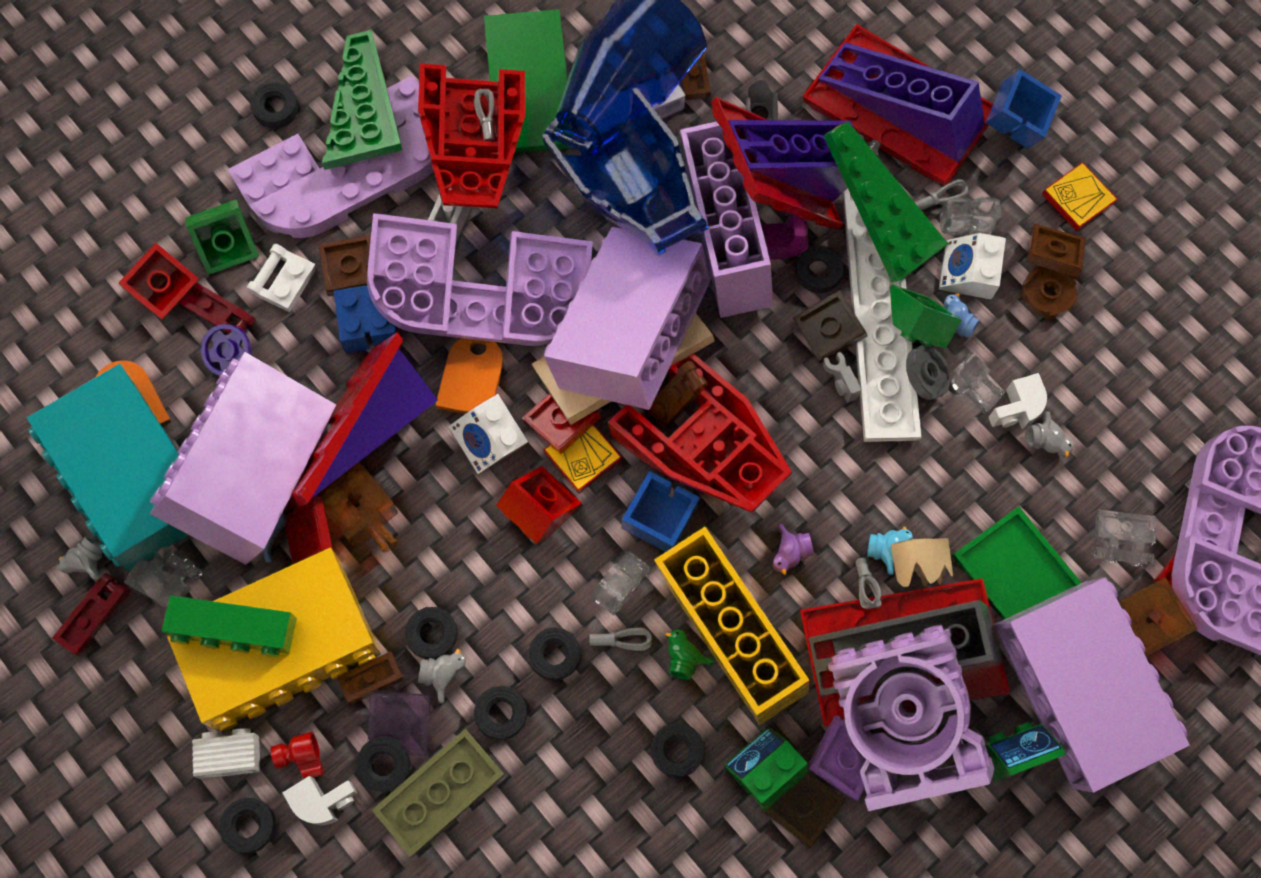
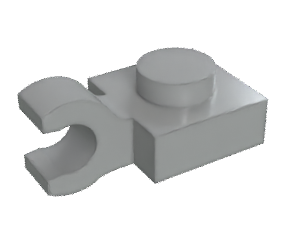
(845, 380)

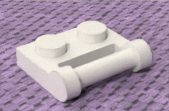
(289, 282)

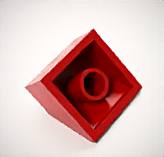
(158, 281)
(538, 504)

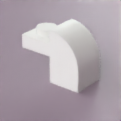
(1027, 403)
(313, 806)

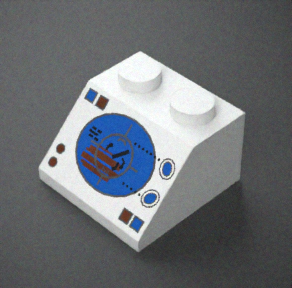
(973, 265)
(488, 434)

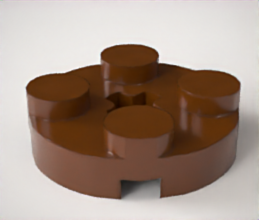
(1043, 304)

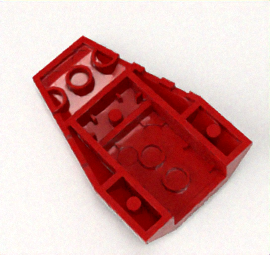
(465, 165)

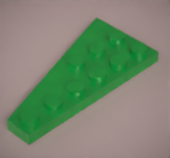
(362, 109)
(891, 217)

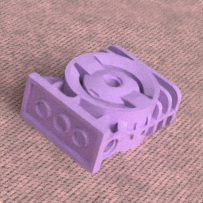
(856, 677)

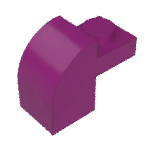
(786, 238)

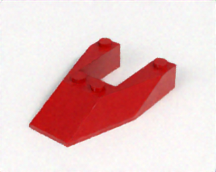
(716, 450)

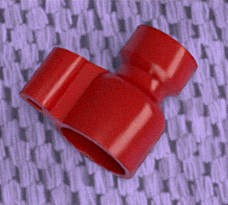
(302, 751)

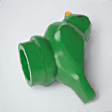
(684, 655)

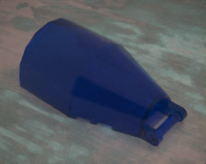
(629, 47)
(637, 180)

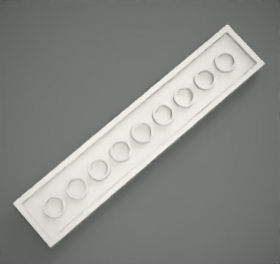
(886, 394)

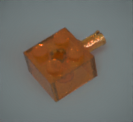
(369, 517)
(1174, 618)

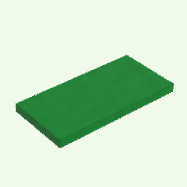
(532, 45)
(1015, 565)

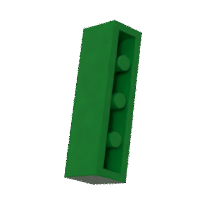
(229, 625)

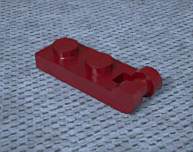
(214, 308)
(91, 614)

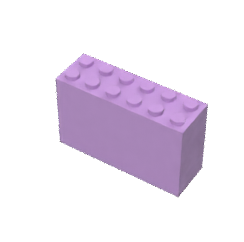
(734, 233)
(628, 319)
(242, 458)
(1092, 684)

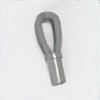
(485, 122)
(933, 198)
(866, 577)
(612, 639)

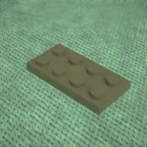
(438, 793)

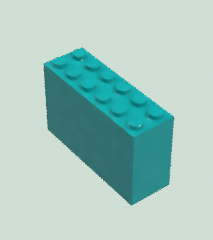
(111, 462)

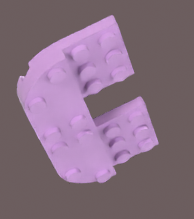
(302, 200)
(415, 288)
(1208, 575)

